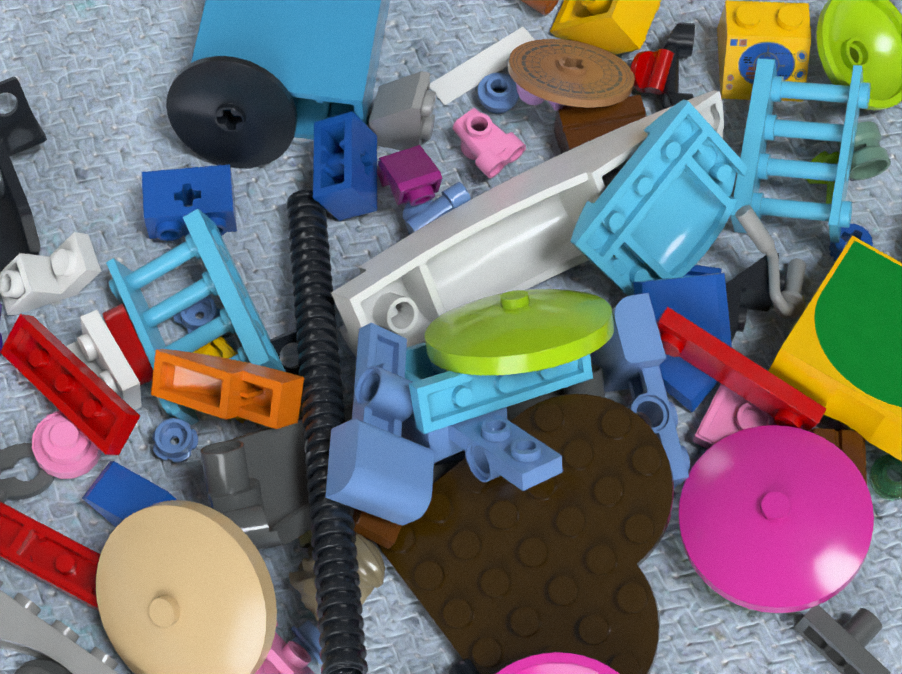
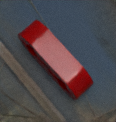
(126, 337)

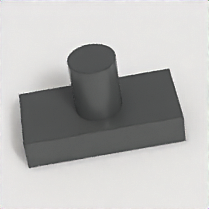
(843, 645)

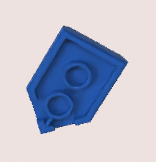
(704, 303)

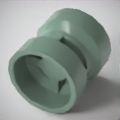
(868, 156)

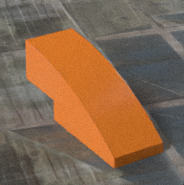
(227, 387)

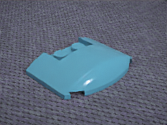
(662, 203)

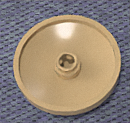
(185, 593)

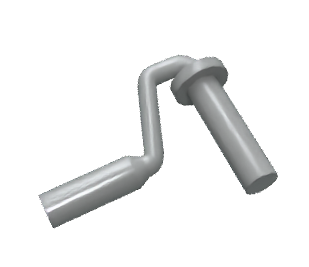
(789, 302)

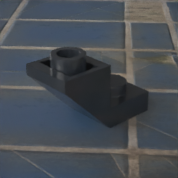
(751, 292)

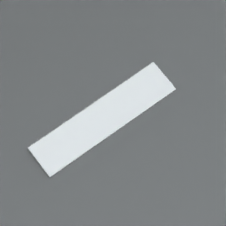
(475, 69)

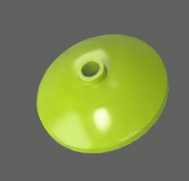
(867, 36)

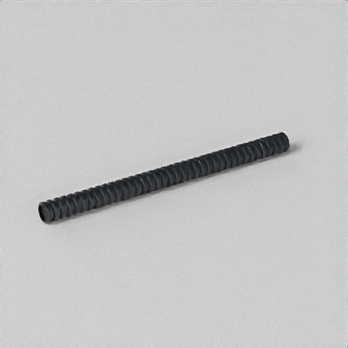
(323, 409)

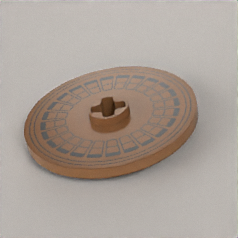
(571, 73)

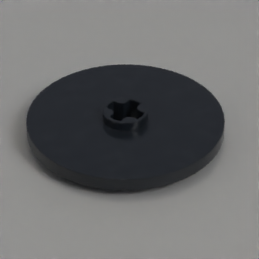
(254, 94)

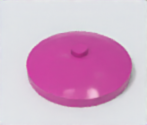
(776, 519)

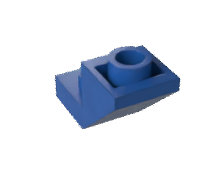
(122, 492)

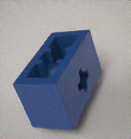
(345, 166)
(171, 191)

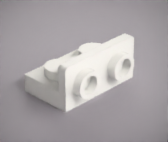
(104, 357)

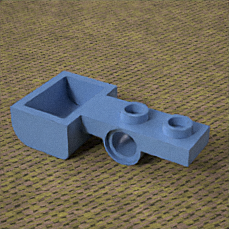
(633, 363)
(491, 448)
(367, 456)

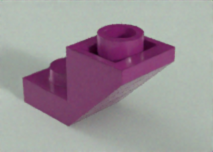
(410, 176)

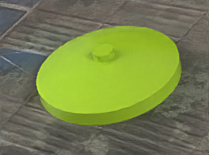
(519, 332)

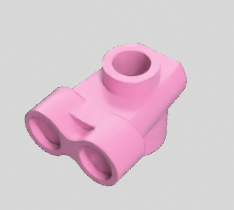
(487, 142)

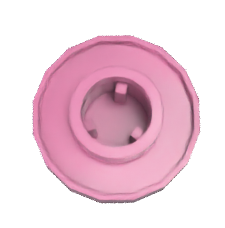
(63, 448)

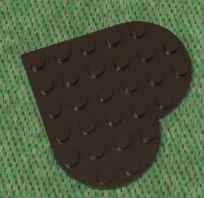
(552, 562)

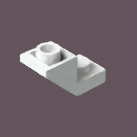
(42, 280)

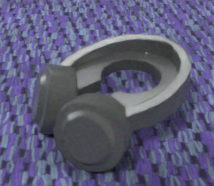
(12, 487)

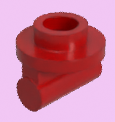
(651, 70)

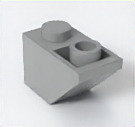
(404, 112)

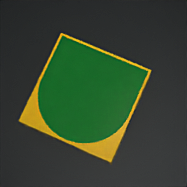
(850, 346)

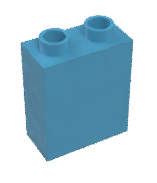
(316, 48)

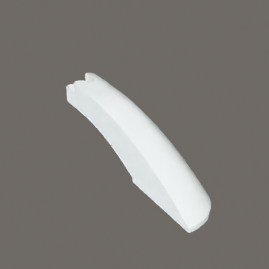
(496, 240)

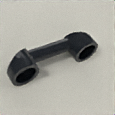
(681, 44)

